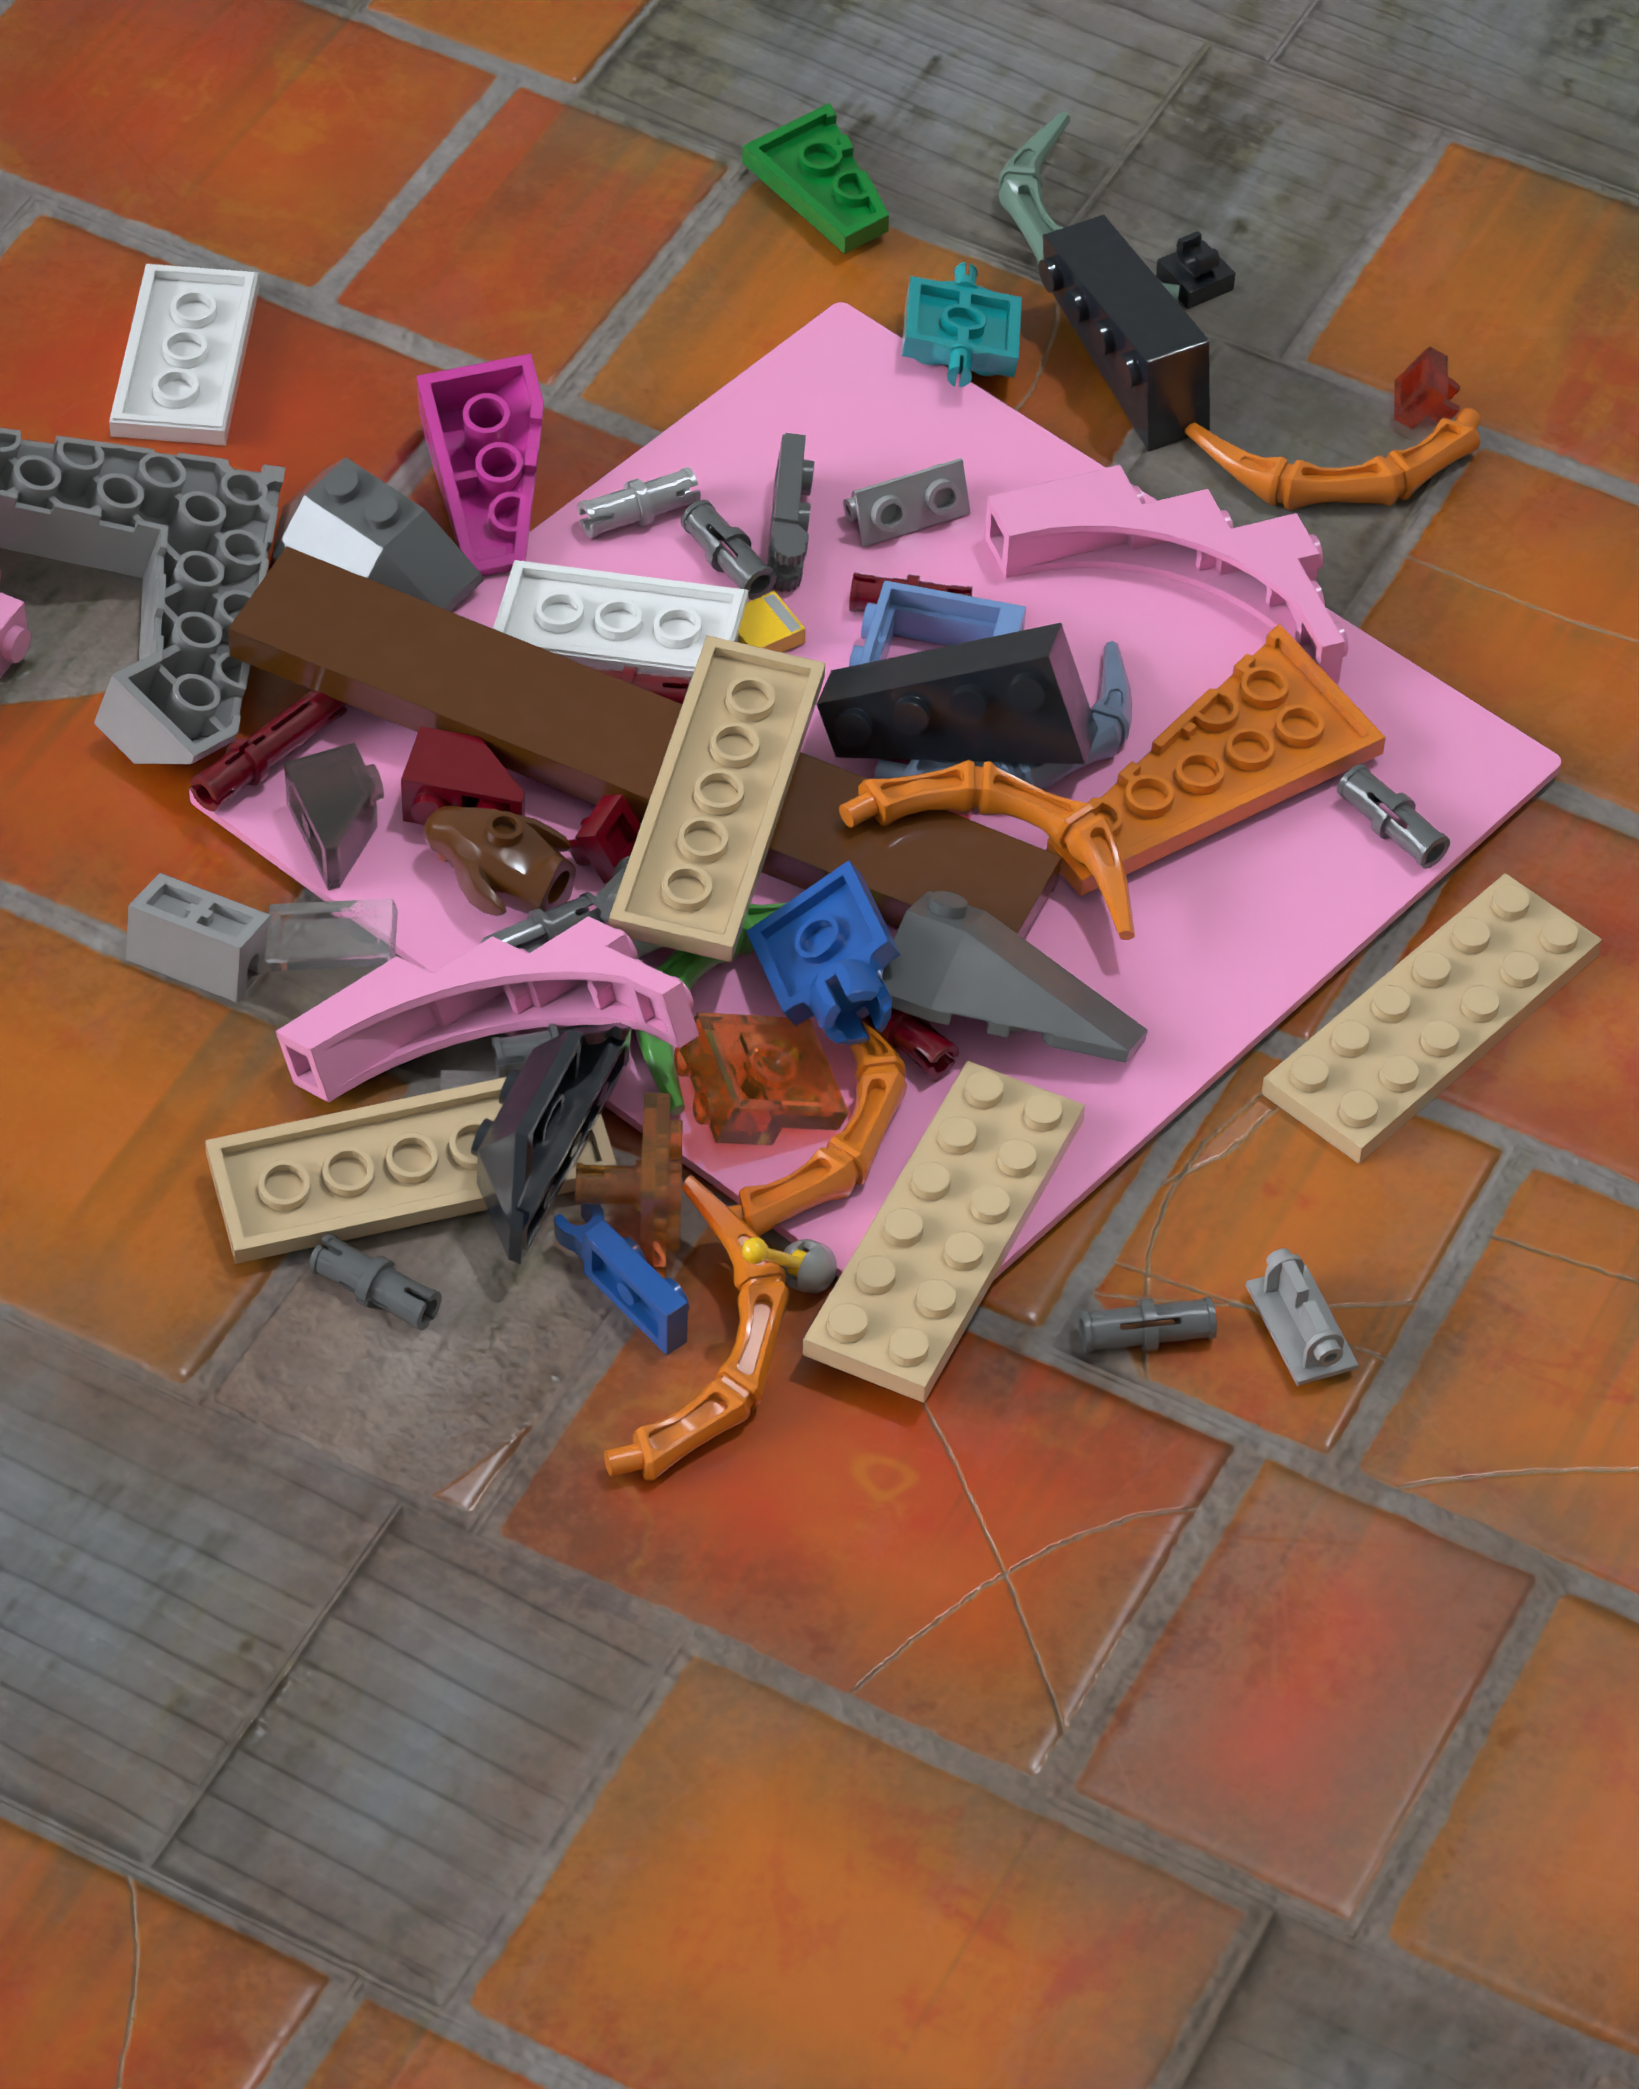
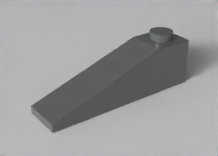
(980, 969)

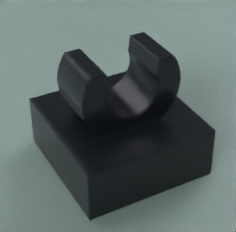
(1197, 271)

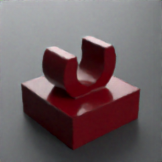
(606, 836)

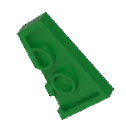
(819, 178)

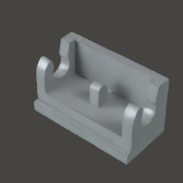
(196, 936)

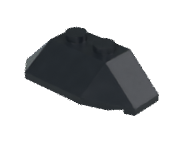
(544, 1126)

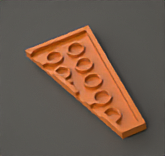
(1232, 755)

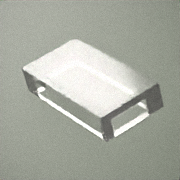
(331, 934)

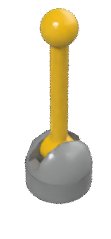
(813, 1269)

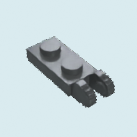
(789, 516)

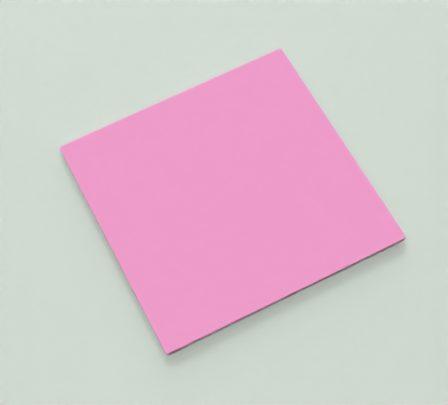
(1221, 928)

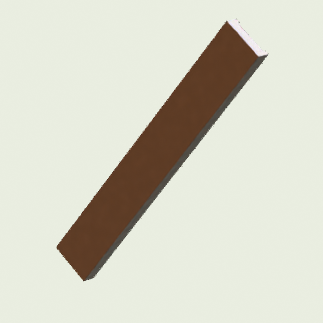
(599, 734)

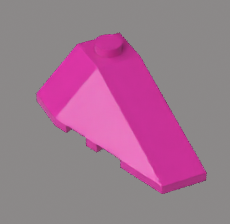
(485, 451)

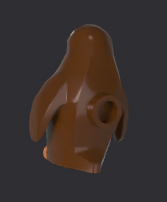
(502, 858)

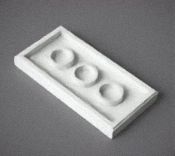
(185, 354)
(617, 617)

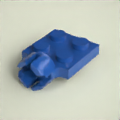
(829, 956)

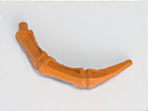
(1375, 481)
(998, 792)
(848, 1155)
(740, 1379)

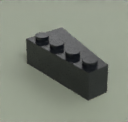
(1131, 329)
(963, 702)

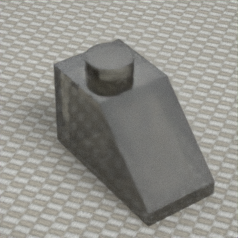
(334, 807)

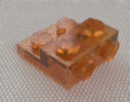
(759, 1078)

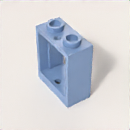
(932, 618)

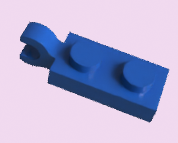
(626, 1278)

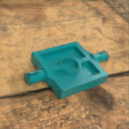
(962, 326)

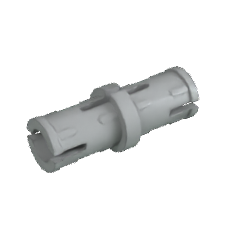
(638, 502)

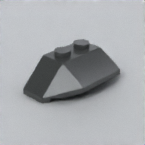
(376, 533)

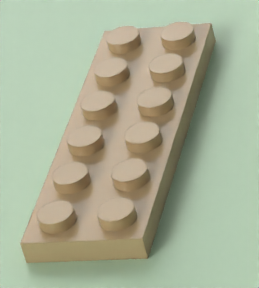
(717, 798)
(1431, 1018)
(361, 1170)
(943, 1231)

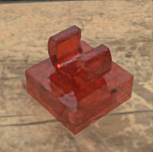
(1425, 390)

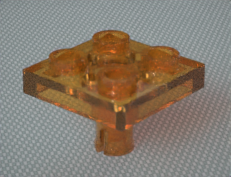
(649, 1185)

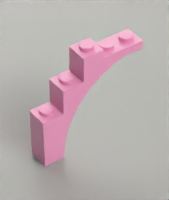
(1107, 524)
(493, 989)

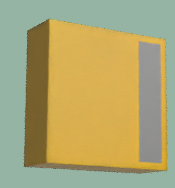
(770, 624)

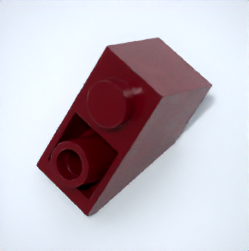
(455, 771)

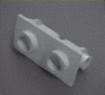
(909, 502)
(1300, 1320)

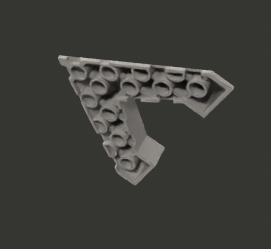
(195, 540)

